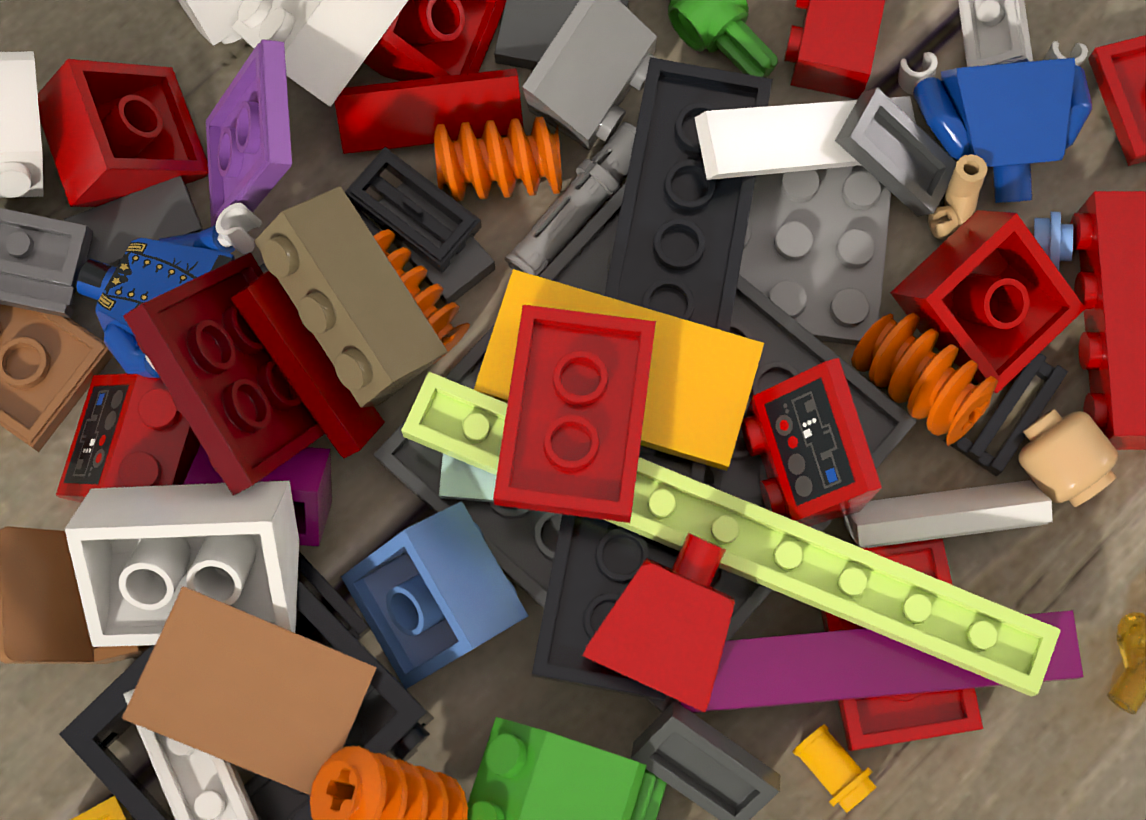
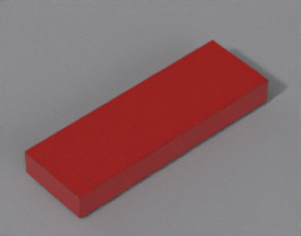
(410, 110)
(305, 364)

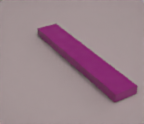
(855, 667)

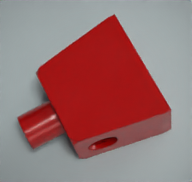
(669, 625)

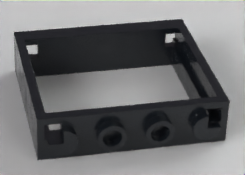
(103, 723)

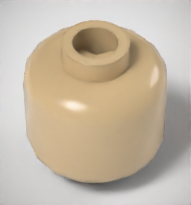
(1068, 457)

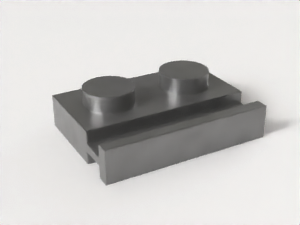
(40, 261)

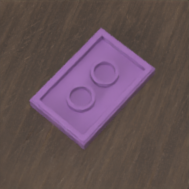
(250, 132)

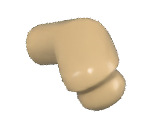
(960, 197)

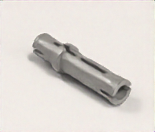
(595, 183)

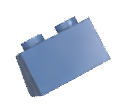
(433, 594)

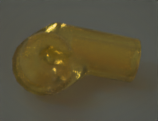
(1130, 688)

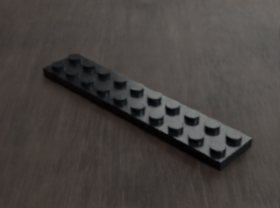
(674, 255)

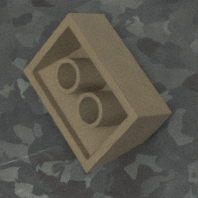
(349, 296)

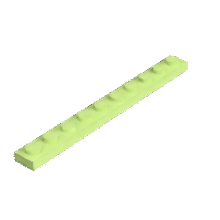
(777, 552)

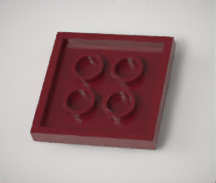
(224, 375)

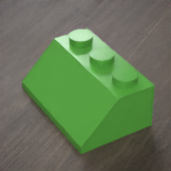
(551, 777)

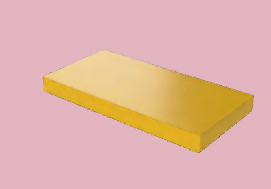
(695, 376)

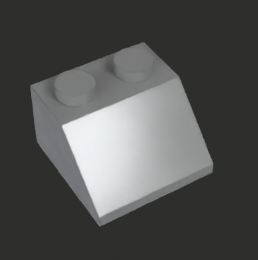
(591, 70)

